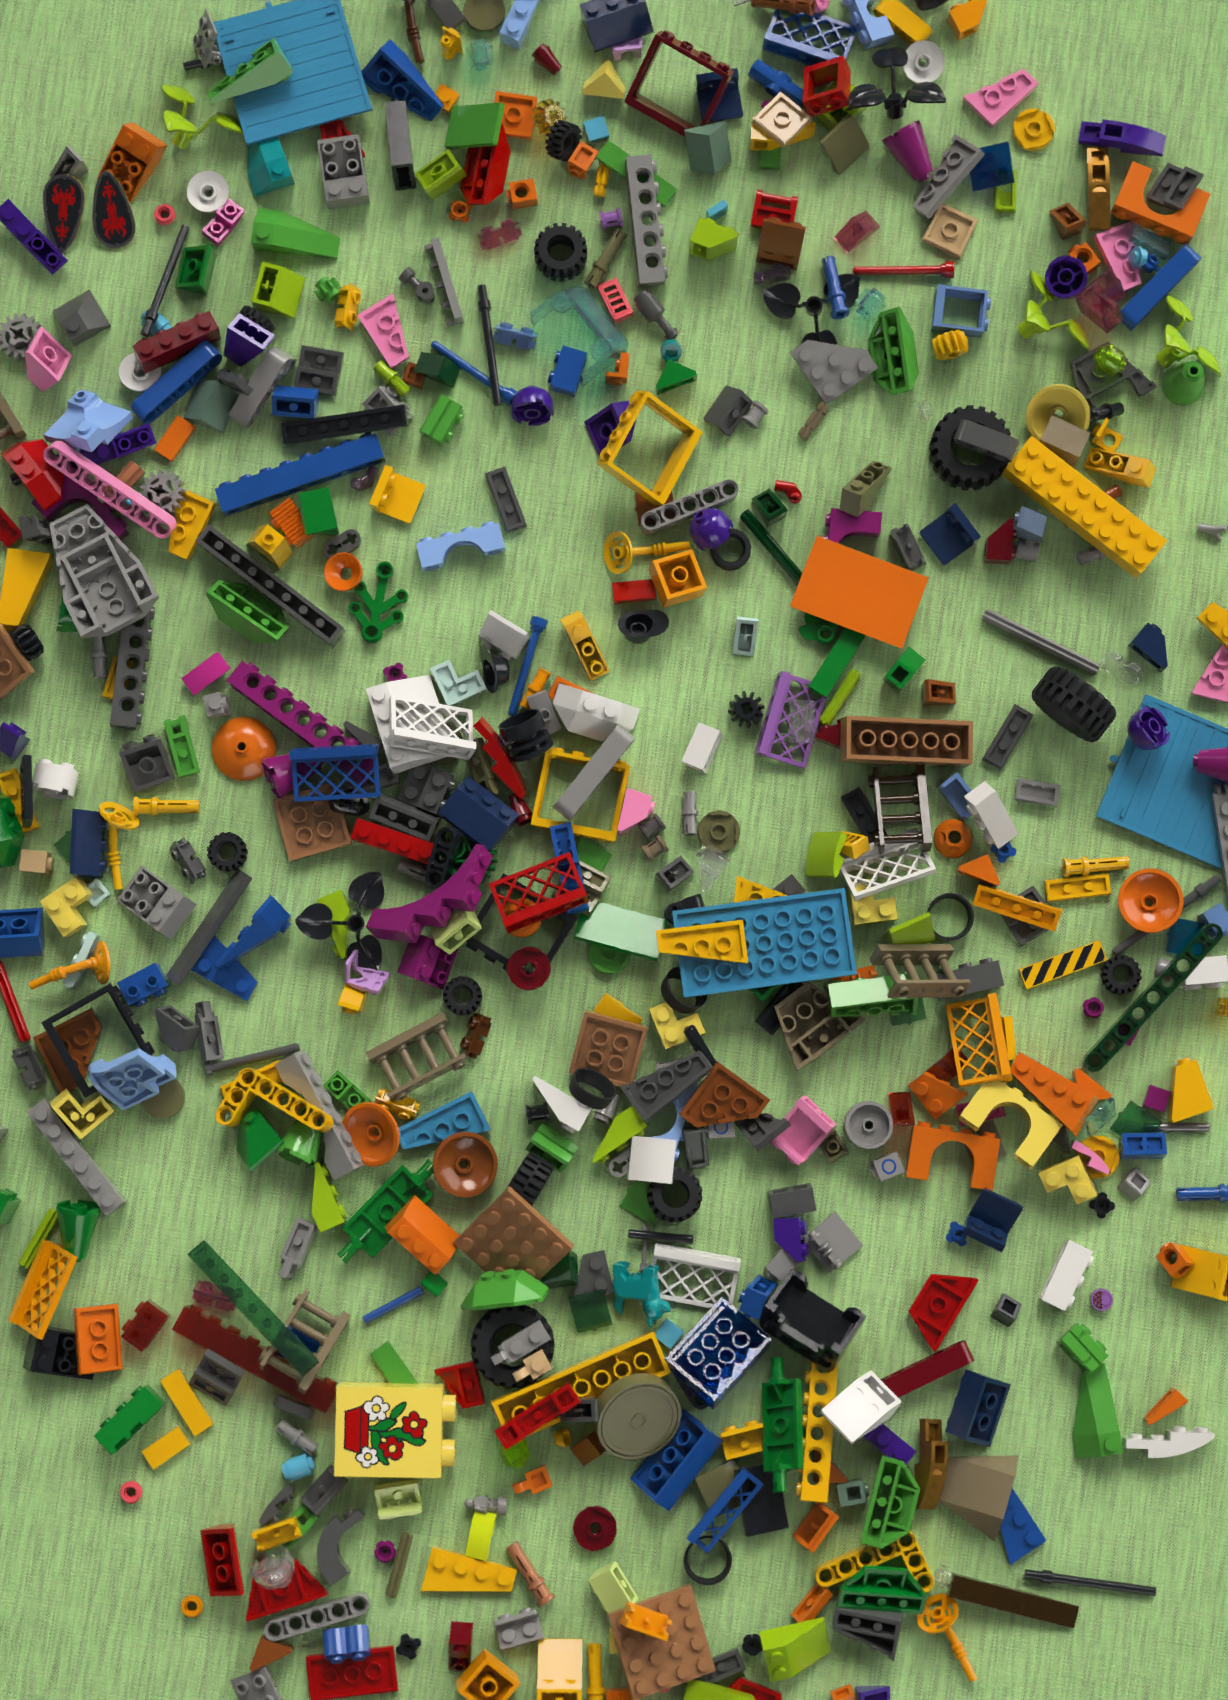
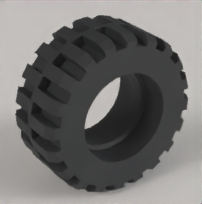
(946, 463)
(1074, 704)
(482, 1343)

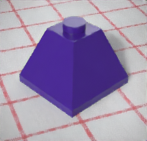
(604, 422)

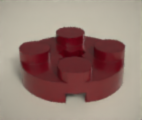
(518, 975)
(583, 1532)

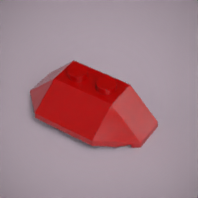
(486, 171)
(34, 472)

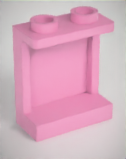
(806, 1133)

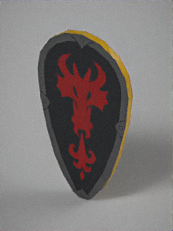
(63, 209)
(112, 212)

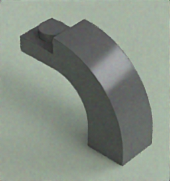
(328, 1553)

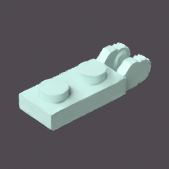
(88, 944)

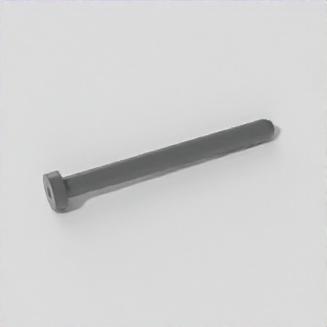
(210, 1068)

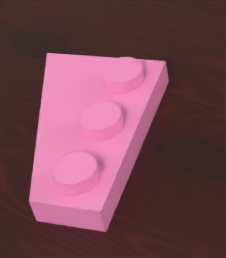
(996, 101)
(1115, 250)
(386, 331)
(1214, 680)

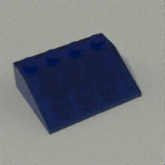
(718, 1352)

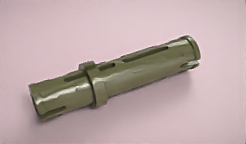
(601, 266)

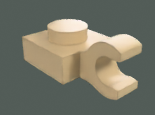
(535, 1365)

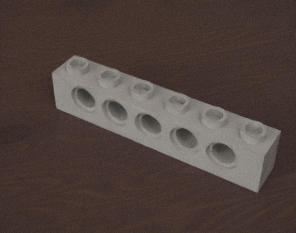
(645, 275)

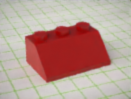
(222, 1560)

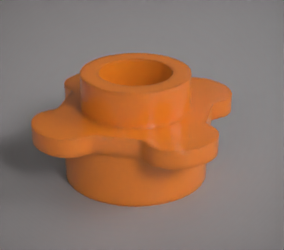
(459, 205)

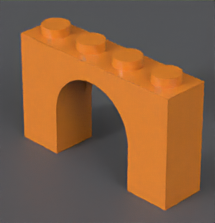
(1132, 207)
(926, 1139)

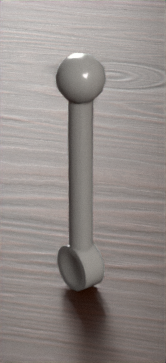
(644, 1249)

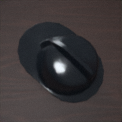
(641, 625)
(494, 669)

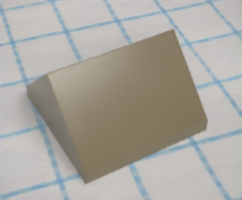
(1064, 439)

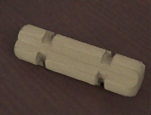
(813, 421)

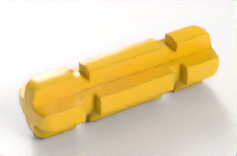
(601, 180)

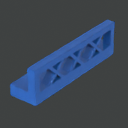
(717, 1506)

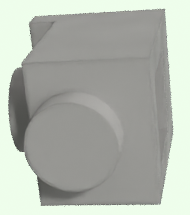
(216, 705)

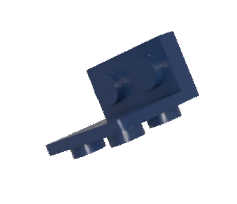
(730, 104)
(950, 534)
(991, 1219)

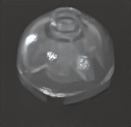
(274, 1569)

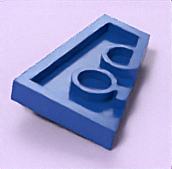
(232, 977)
(1019, 1530)

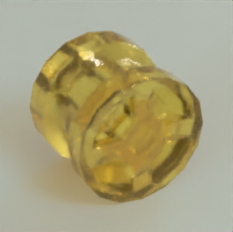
(1222, 1007)

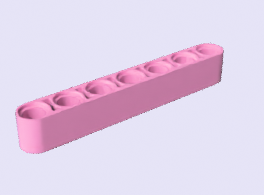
(99, 488)

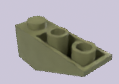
(863, 488)

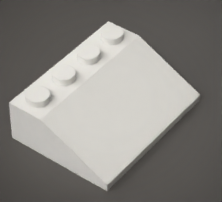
(414, 688)

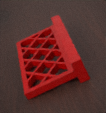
(545, 909)

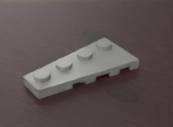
(953, 169)

